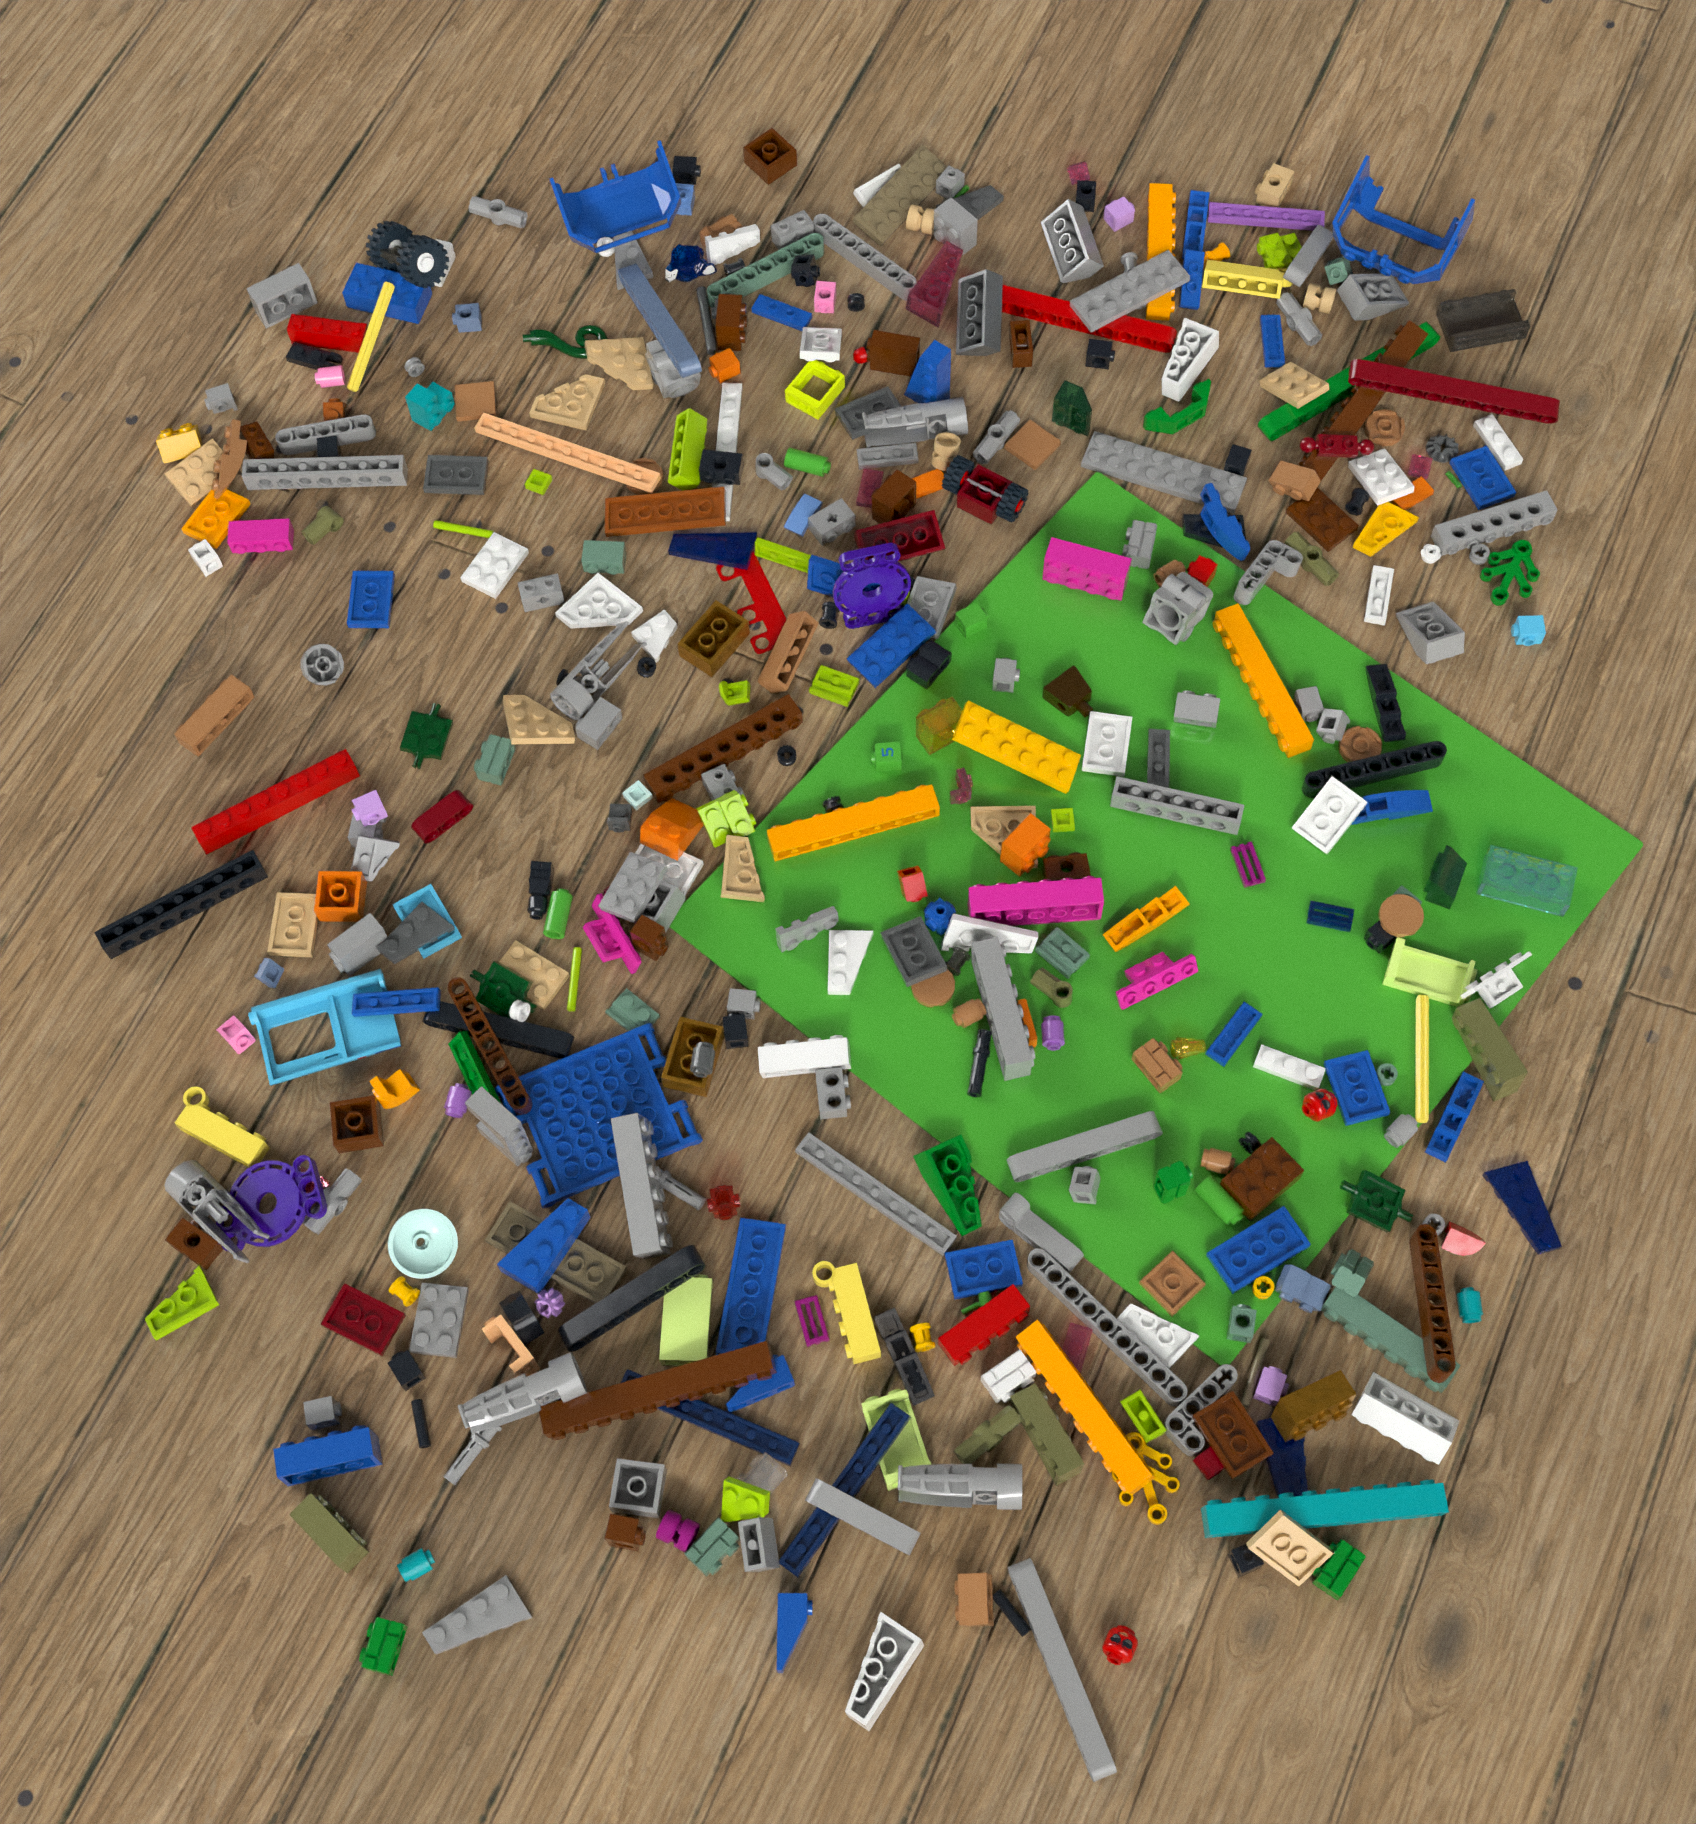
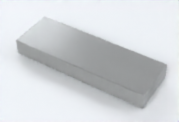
(887, 456)

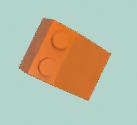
(671, 828)

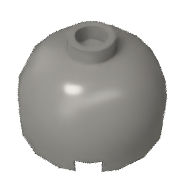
(321, 664)

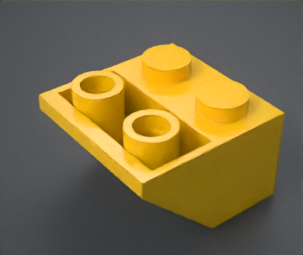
(178, 443)

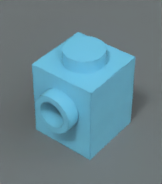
(1528, 630)

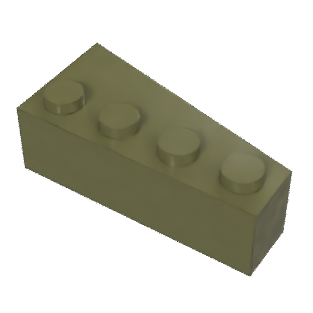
(1489, 1049)
(1047, 1434)

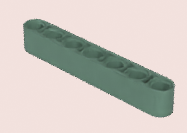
(766, 269)

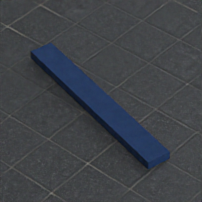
(730, 1427)
(850, 1482)

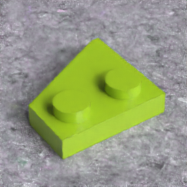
(743, 1501)

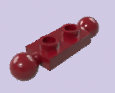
(1336, 445)

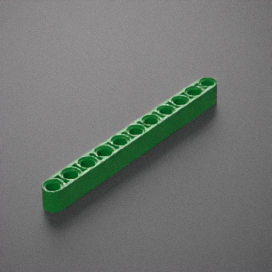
(1289, 417)

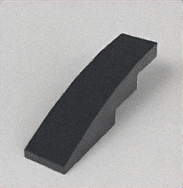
(1385, 703)
(903, 1356)

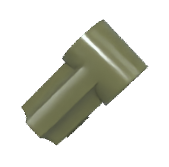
(325, 521)
(1052, 986)

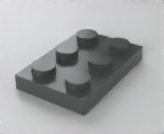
(851, 413)
(455, 474)
(913, 951)

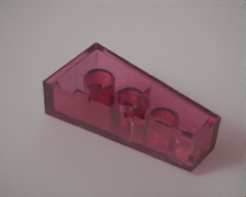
(935, 285)

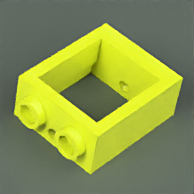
(806, 403)

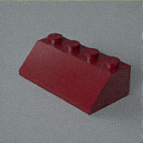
(912, 534)

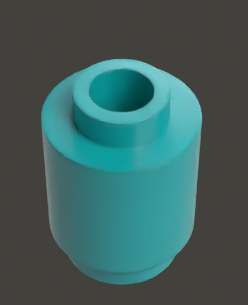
(1469, 1305)
(416, 1564)

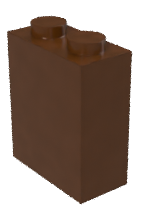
(893, 353)

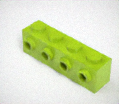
(687, 450)

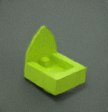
(735, 692)

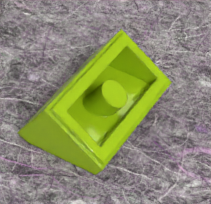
(1143, 1416)

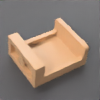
(498, 1327)

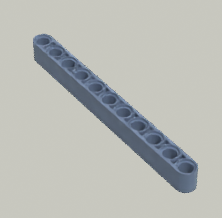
(659, 321)

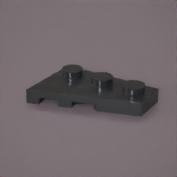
(1196, 529)

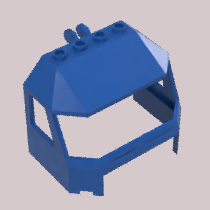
(1363, 199)
(620, 205)

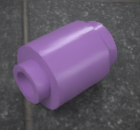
(1052, 1033)
(456, 1100)

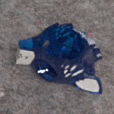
(688, 264)

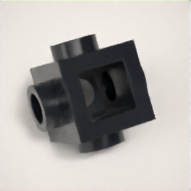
(805, 270)

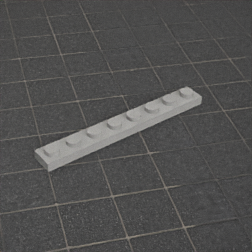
(876, 1194)

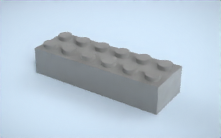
(1002, 1009)
(641, 1186)

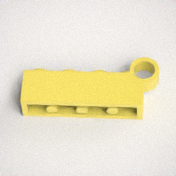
(1244, 279)
(218, 1132)
(854, 1311)

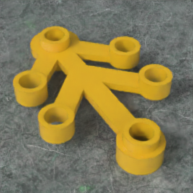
(1148, 1489)

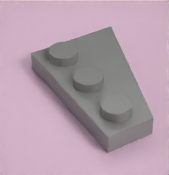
(630, 254)
(799, 931)

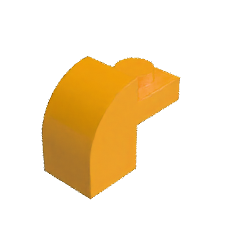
(395, 1089)

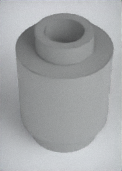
(1401, 1130)

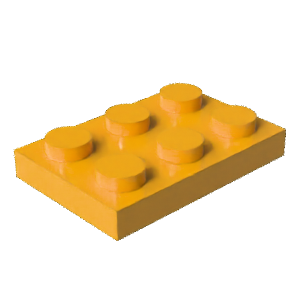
(213, 516)

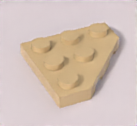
(622, 359)
(570, 403)
(534, 723)
(996, 823)

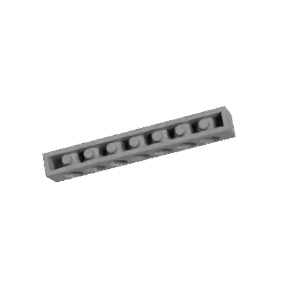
(325, 472)

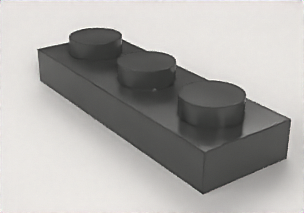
(1158, 757)

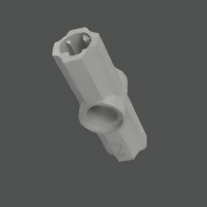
(498, 212)
(1299, 319)
(990, 443)
(336, 1200)

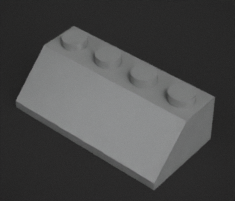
(1071, 242)

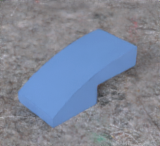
(799, 516)

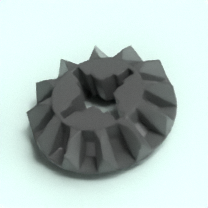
(1433, 448)

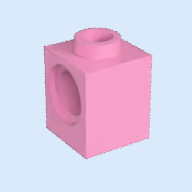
(825, 297)

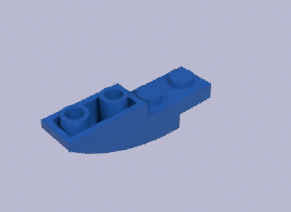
(1223, 528)
(1394, 805)

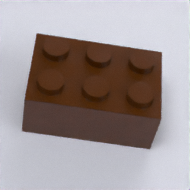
(1262, 1178)

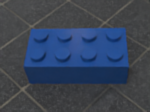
(365, 285)
(327, 1456)

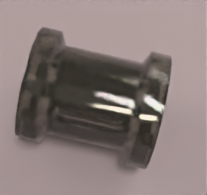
(957, 960)

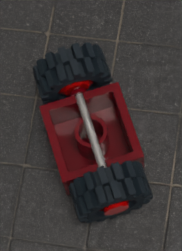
(984, 491)

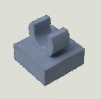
(269, 973)

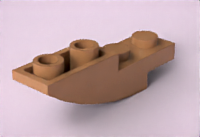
(230, 460)

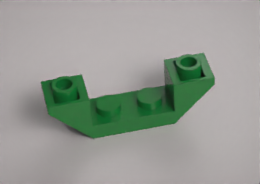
(1160, 421)

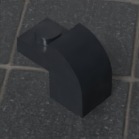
(521, 1317)

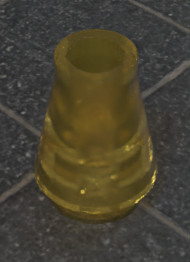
(1186, 1047)

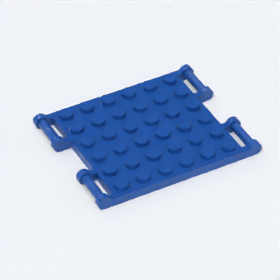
(576, 1105)

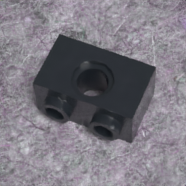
(713, 461)

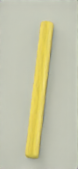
(370, 336)
(1422, 1059)

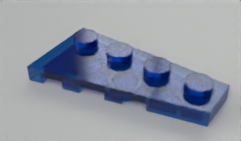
(716, 548)
(1524, 1202)
(1287, 1462)

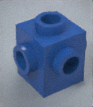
(939, 915)

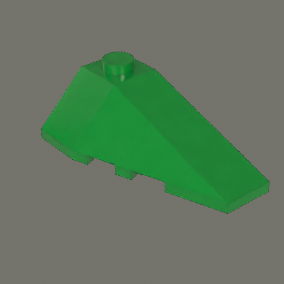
(950, 1178)

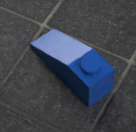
(759, 1390)
(791, 1622)

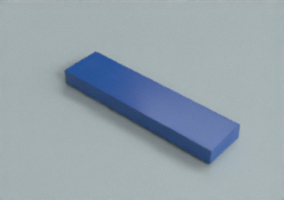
(396, 1002)

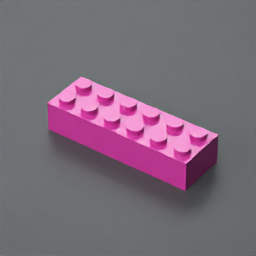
(1037, 901)

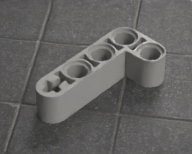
(1274, 557)
(1037, 1233)
(1198, 1399)

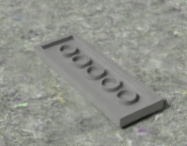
(1129, 291)

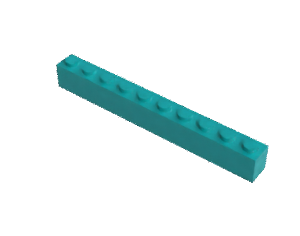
(1326, 1509)

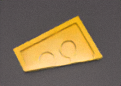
(1383, 527)

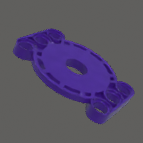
(861, 572)
(291, 1197)

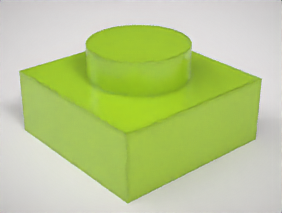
(538, 482)
(1062, 820)

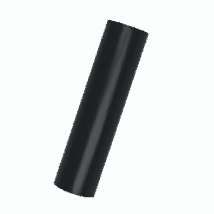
(420, 1423)
(1011, 1613)

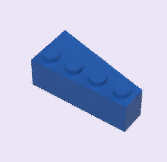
(931, 376)
(545, 1247)

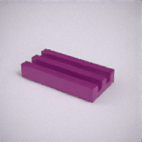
(1242, 848)
(816, 1340)

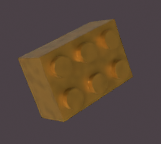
(713, 638)
(677, 1066)
(1313, 1406)

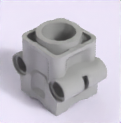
(665, 373)
(1178, 607)

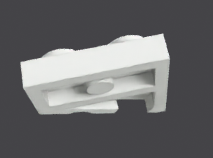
(656, 634)

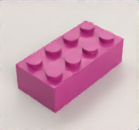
(1086, 569)

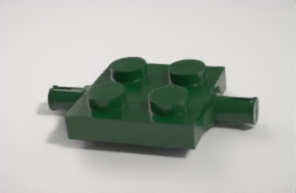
(426, 735)
(501, 988)
(1376, 1201)

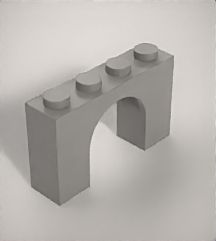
(500, 1127)

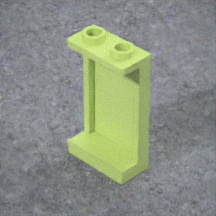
(1428, 974)
(686, 1322)
(908, 1447)

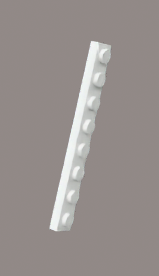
(728, 430)

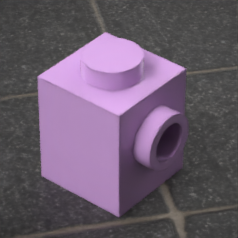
(1119, 213)
(369, 808)
(1271, 1386)

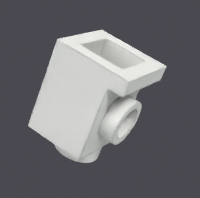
(205, 557)

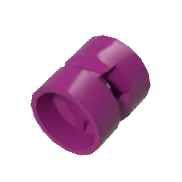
(677, 1530)

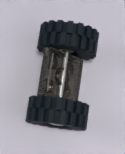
(414, 256)

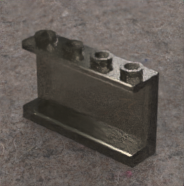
(1481, 320)

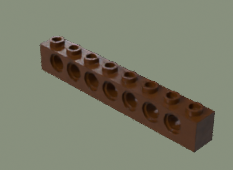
(747, 728)

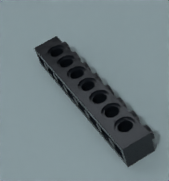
(181, 904)

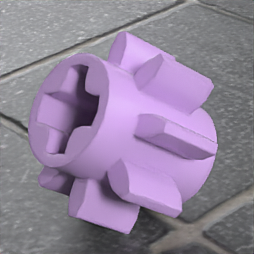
(549, 1303)

